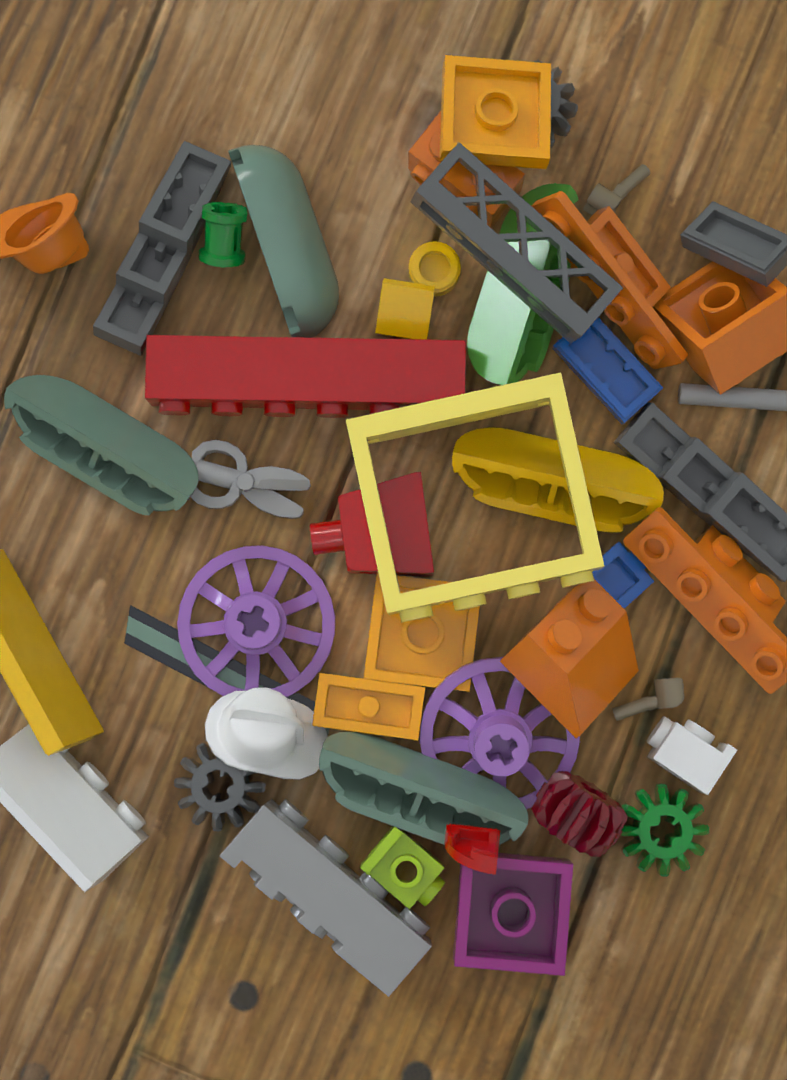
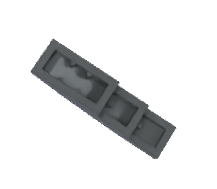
(162, 248)
(709, 487)

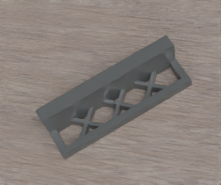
(502, 259)

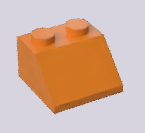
(726, 323)
(576, 656)

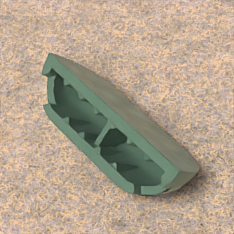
(288, 237)
(101, 444)
(415, 790)

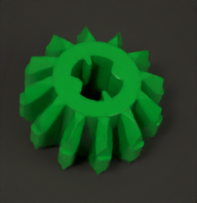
(676, 842)

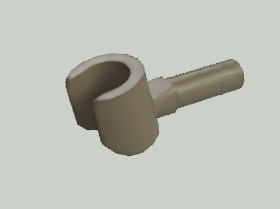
(603, 197)
(668, 694)

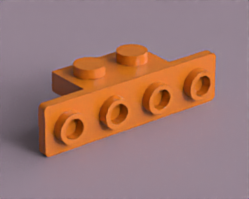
(621, 257)
(719, 591)

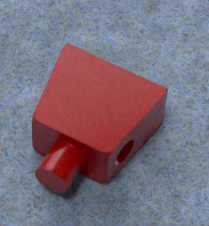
(405, 522)

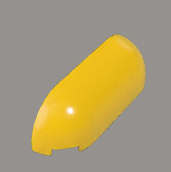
(529, 478)

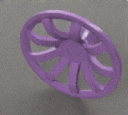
(256, 620)
(498, 737)

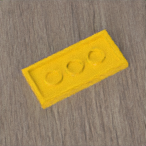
(39, 672)

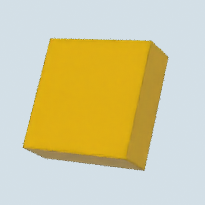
(405, 309)

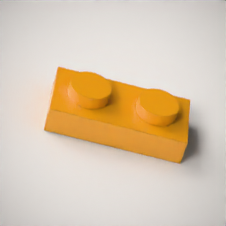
(368, 706)

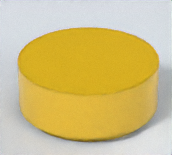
(436, 266)

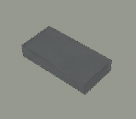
(737, 243)

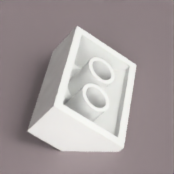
(67, 809)

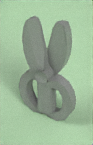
(255, 484)

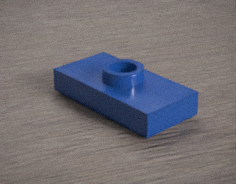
(609, 370)

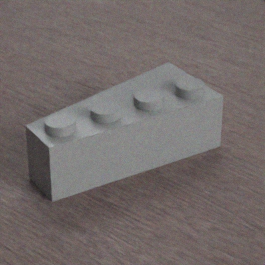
(330, 895)

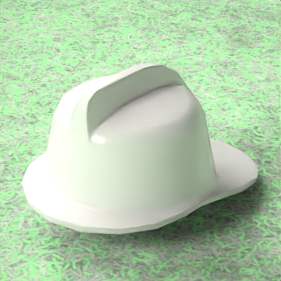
(265, 734)

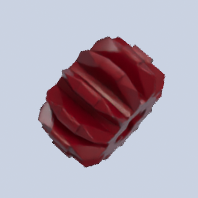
(579, 813)

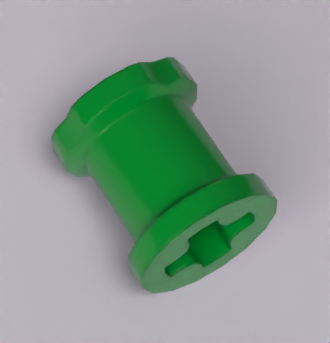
(223, 234)

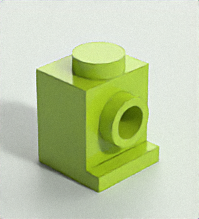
(399, 847)

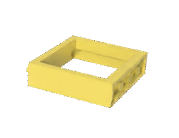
(457, 411)

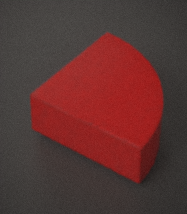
(473, 846)

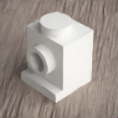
(688, 753)

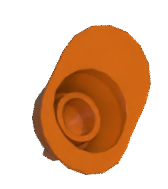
(43, 234)

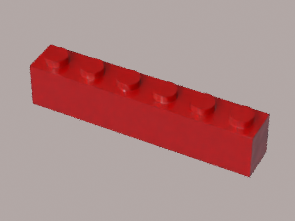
(299, 374)

